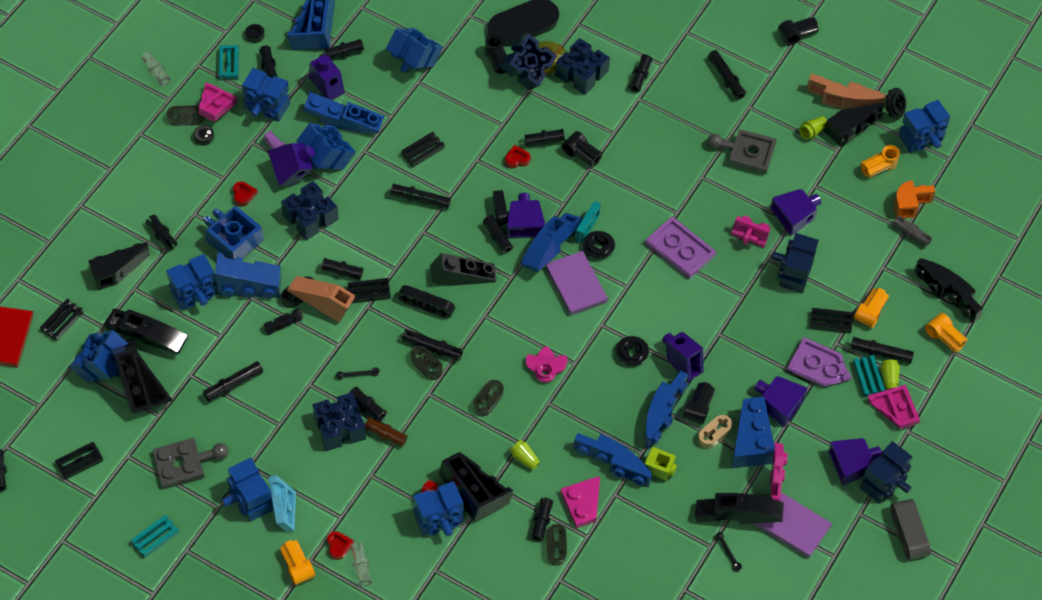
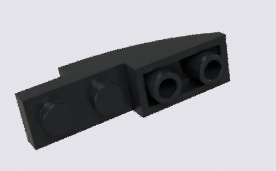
(945, 282)
(146, 329)
(745, 507)

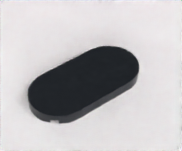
(530, 17)

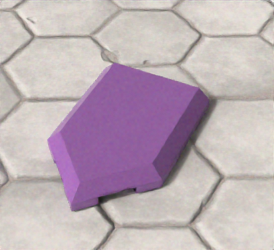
(818, 364)

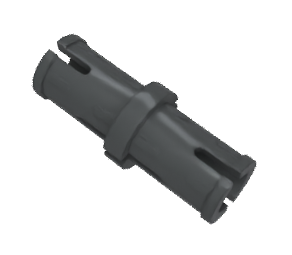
(912, 231)

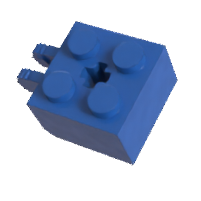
(233, 233)

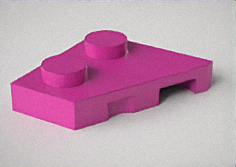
(215, 102)
(896, 406)
(777, 472)
(582, 501)

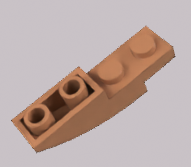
(843, 97)

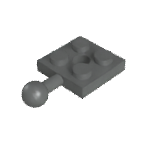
(744, 141)
(191, 469)

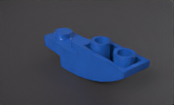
(341, 116)
(548, 240)
(661, 408)
(621, 460)

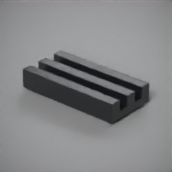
(420, 146)
(368, 288)
(59, 317)
(831, 317)
(81, 463)

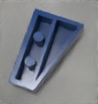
(313, 25)

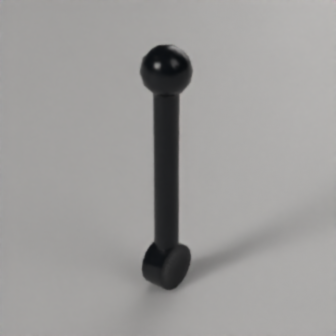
(375, 372)
(736, 565)

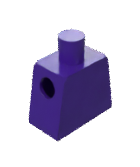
(324, 71)
(291, 162)
(795, 209)
(524, 218)
(684, 354)
(781, 398)
(852, 458)

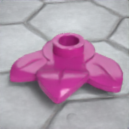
(546, 362)

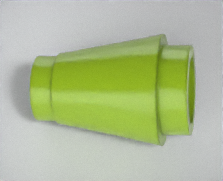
(811, 128)
(890, 373)
(524, 454)

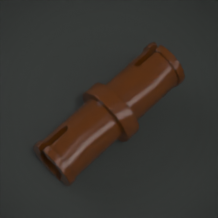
(386, 432)

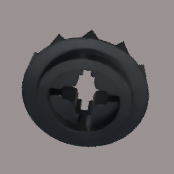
(895, 108)
(603, 239)
(626, 344)

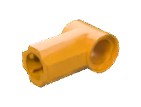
(880, 162)
(870, 311)
(942, 328)
(299, 567)

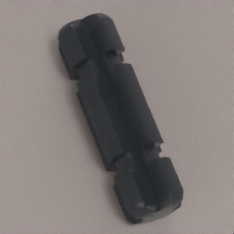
(283, 321)

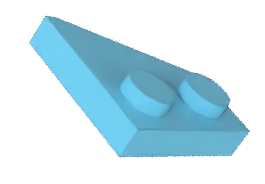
(283, 502)

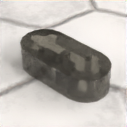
(185, 116)
(429, 360)
(492, 400)
(552, 544)

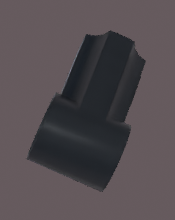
(794, 31)
(495, 54)
(578, 146)
(699, 405)

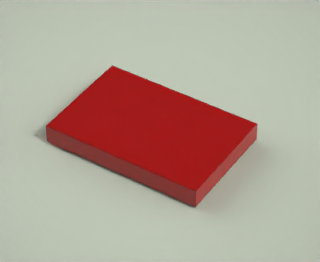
(13, 334)

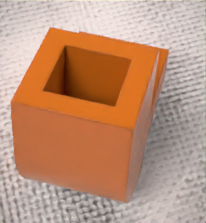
(909, 197)

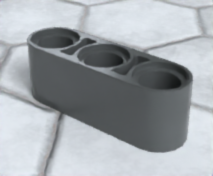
(910, 529)

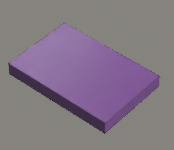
(680, 247)
(576, 283)
(800, 527)

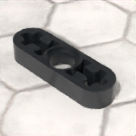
(426, 301)

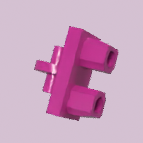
(750, 231)

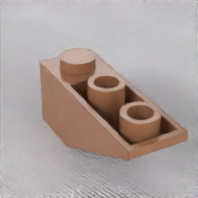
(323, 296)

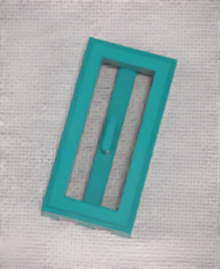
(229, 74)
(588, 222)
(865, 361)
(151, 529)

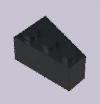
(138, 380)
(477, 489)

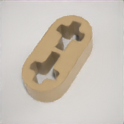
(718, 435)

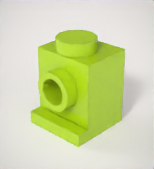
(661, 463)

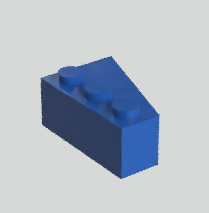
(247, 279)
(754, 436)

